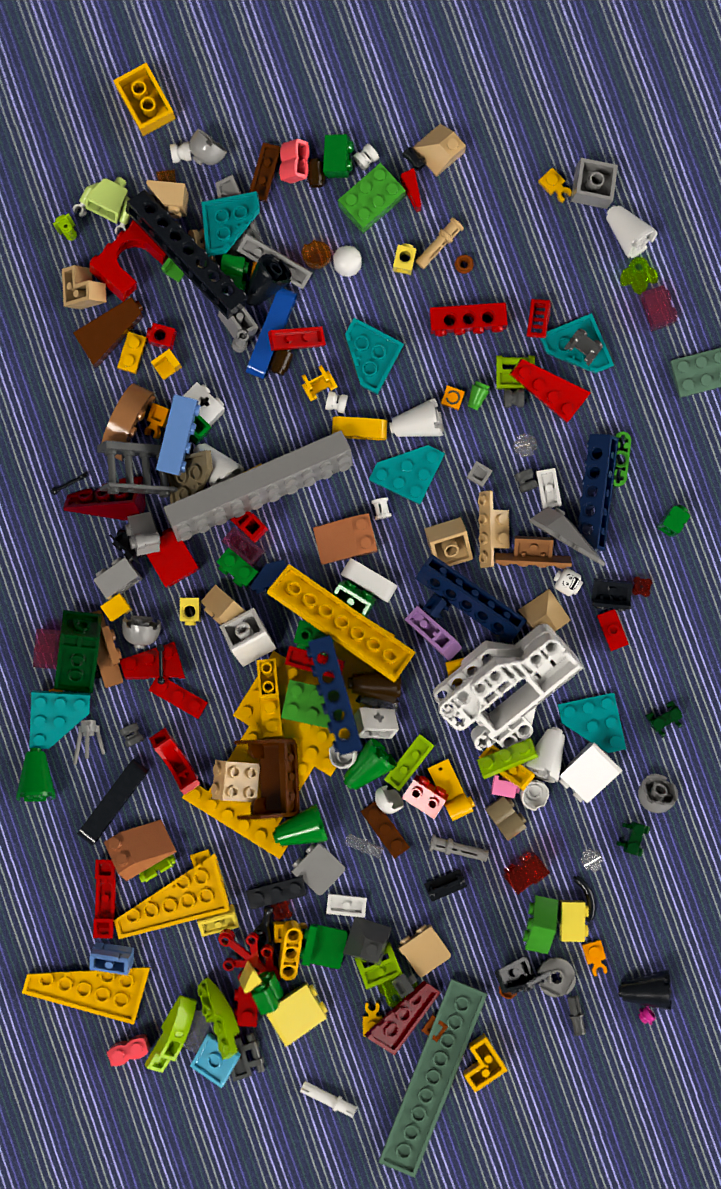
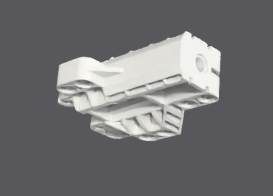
(512, 664)

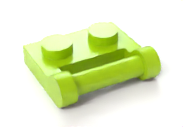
(503, 379)
(376, 974)

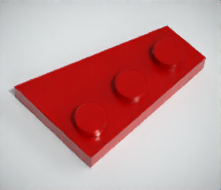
(146, 664)

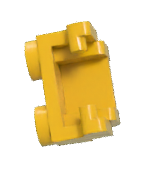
(318, 384)

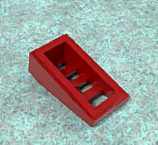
(410, 184)
(537, 303)

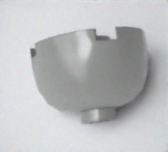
(206, 149)
(140, 630)
(657, 793)

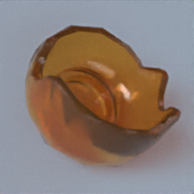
(316, 254)

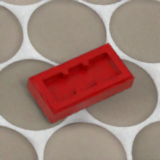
(612, 630)

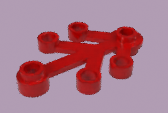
(253, 957)

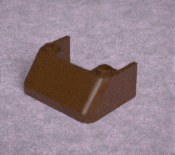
(277, 778)

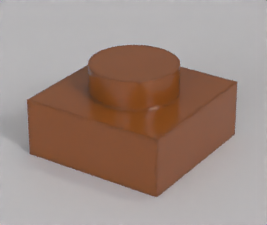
(427, 1027)

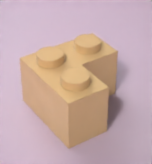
(80, 289)
(221, 605)

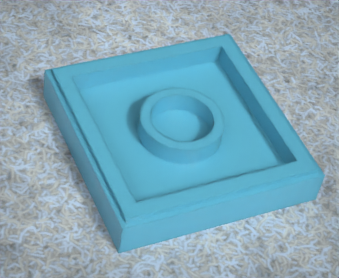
(210, 1063)

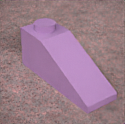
(433, 633)

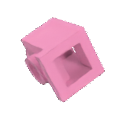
(503, 787)

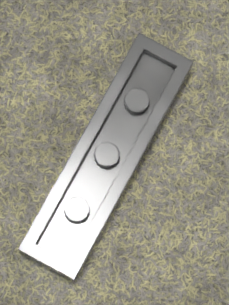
(255, 249)

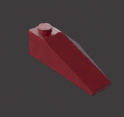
(107, 505)

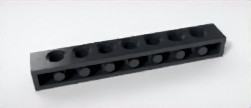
(188, 263)

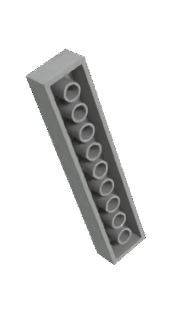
(259, 486)

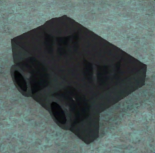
(611, 594)

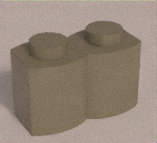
(505, 817)

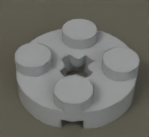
(567, 975)

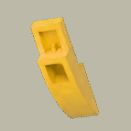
(269, 698)

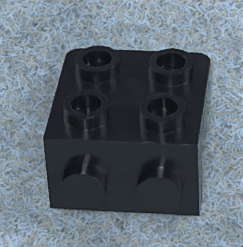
(519, 976)

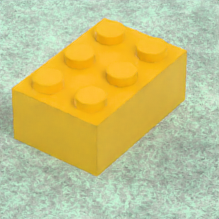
(144, 99)

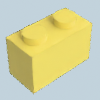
(573, 921)

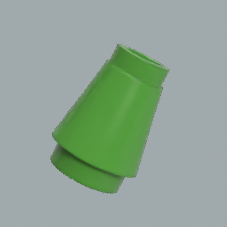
(478, 394)

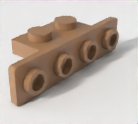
(533, 551)
(108, 656)

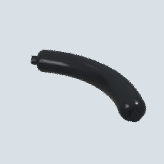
(589, 895)

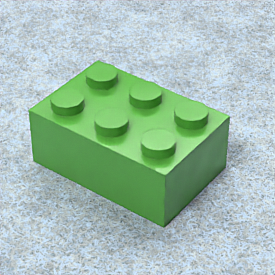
(371, 198)
(305, 704)

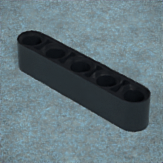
(113, 802)

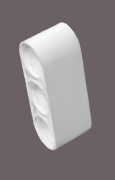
(369, 580)

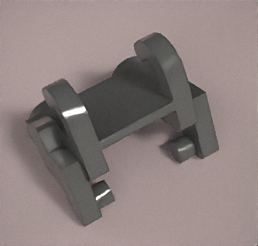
(585, 345)

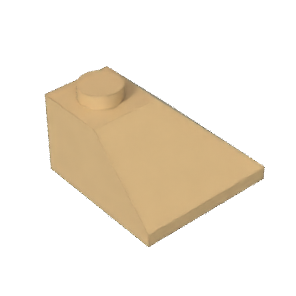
(440, 149)
(544, 610)

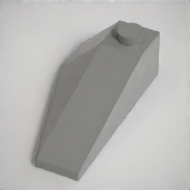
(558, 526)

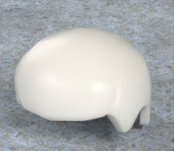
(347, 260)
(342, 761)
(535, 795)
(388, 800)

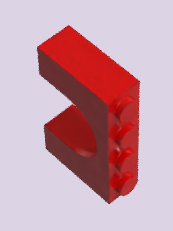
(107, 269)

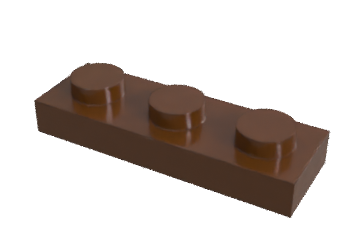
(265, 170)
(385, 830)

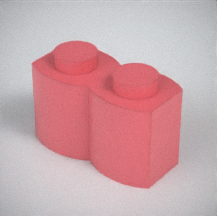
(294, 161)
(124, 1050)

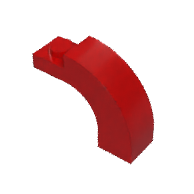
(250, 526)
(175, 760)

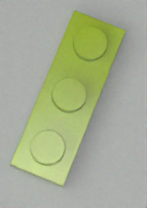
(507, 758)
(409, 762)

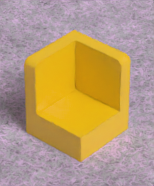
(166, 364)
(116, 607)

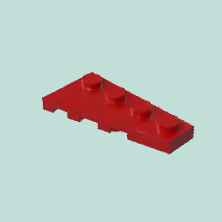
(551, 390)

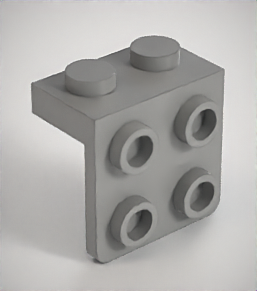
(318, 868)

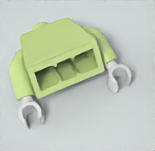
(107, 200)

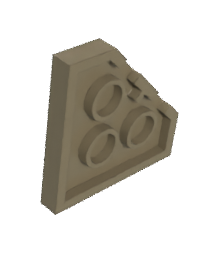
(195, 477)

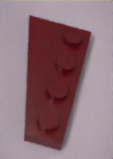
(403, 1018)

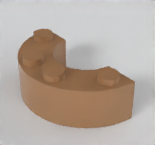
(127, 413)

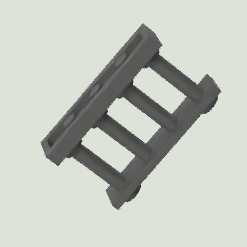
(129, 450)

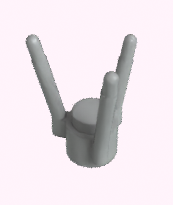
(87, 729)

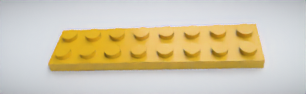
(341, 622)

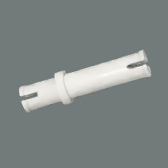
(329, 1099)

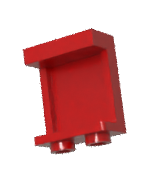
(173, 560)

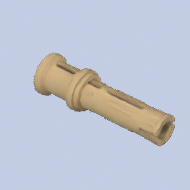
(445, 236)

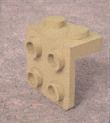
(235, 781)
(424, 950)

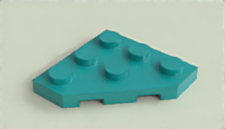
(227, 220)
(557, 339)
(371, 354)
(408, 472)
(55, 715)
(595, 721)

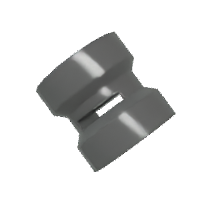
(515, 397)
(522, 477)
(134, 738)

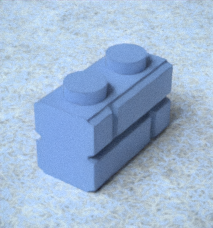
(111, 958)

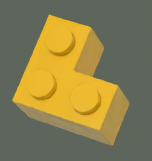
(488, 1064)

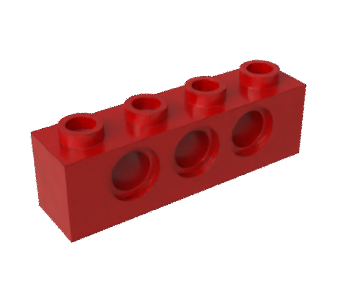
(476, 312)

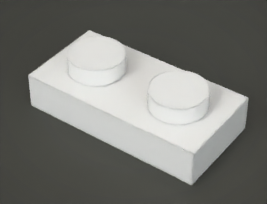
(548, 488)
(346, 905)

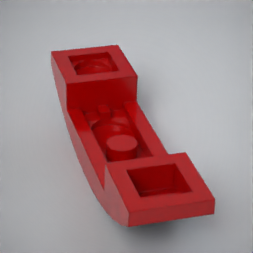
(105, 899)

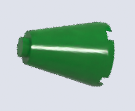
(370, 764)
(35, 778)
(301, 829)

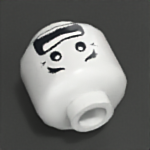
(568, 582)

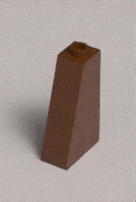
(108, 330)

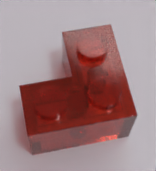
(525, 872)

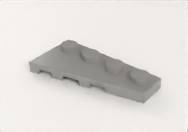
(226, 188)

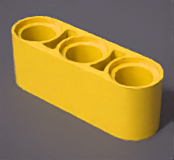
(360, 427)
(290, 958)

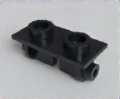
(121, 542)
(445, 885)

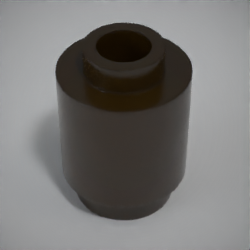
(315, 174)
(281, 361)

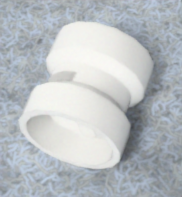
(180, 152)
(366, 157)
(332, 401)

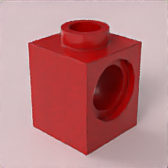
(167, 342)

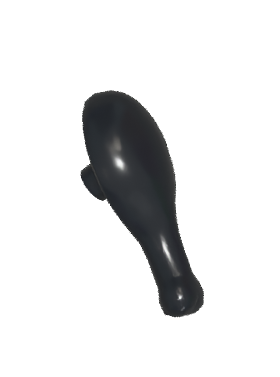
(263, 929)

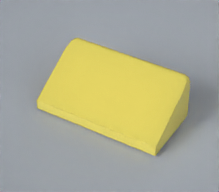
(218, 922)
(249, 978)

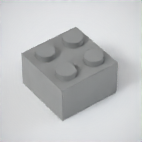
(594, 183)
(117, 578)

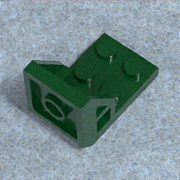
(78, 651)

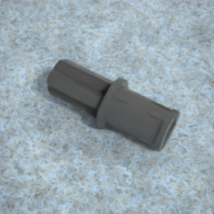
(576, 1015)

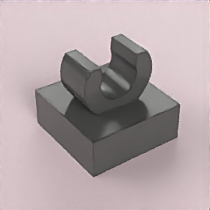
(404, 985)

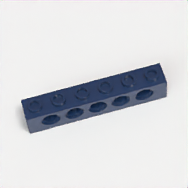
(604, 483)
(470, 599)
(325, 645)

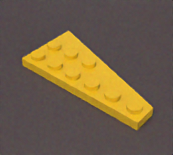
(185, 899)
(92, 991)

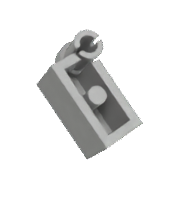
(241, 327)
(143, 534)

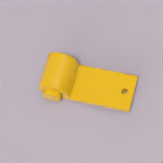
(445, 777)

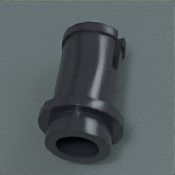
(415, 160)

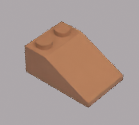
(345, 539)
(139, 848)

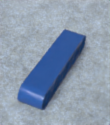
(276, 320)

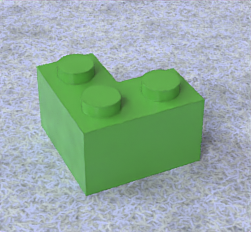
(541, 924)

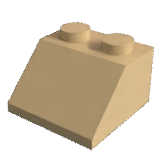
(170, 196)
(449, 542)

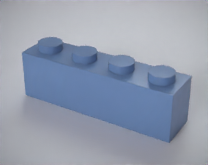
(177, 435)

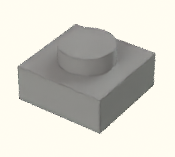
(479, 474)

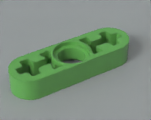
(623, 474)

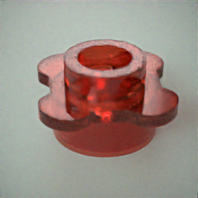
(646, 586)
(286, 912)

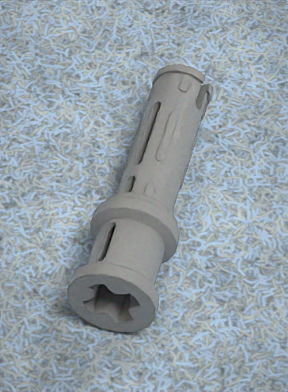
(449, 846)

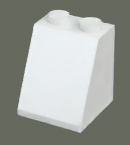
(247, 637)
(589, 773)

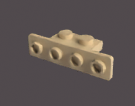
(492, 529)

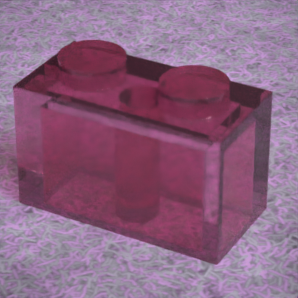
(658, 308)
(243, 546)
(46, 648)

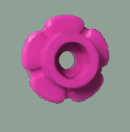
(646, 1015)

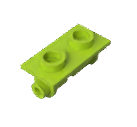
(64, 225)
(161, 866)

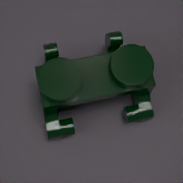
(665, 719)
(634, 838)

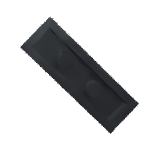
(276, 892)

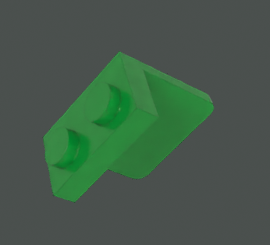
(323, 946)

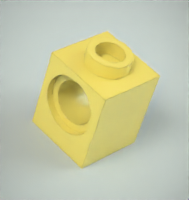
(404, 267)
(190, 602)

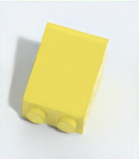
(297, 1013)

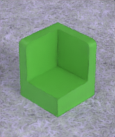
(172, 270)

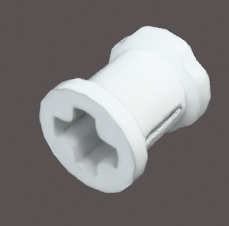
(381, 508)

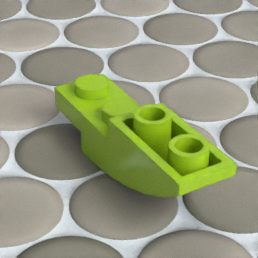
(218, 1010)
(174, 1034)

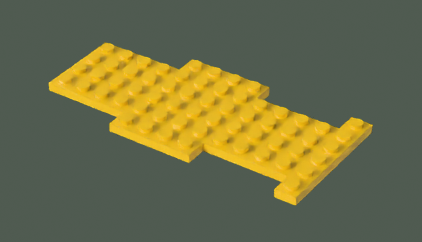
(311, 740)

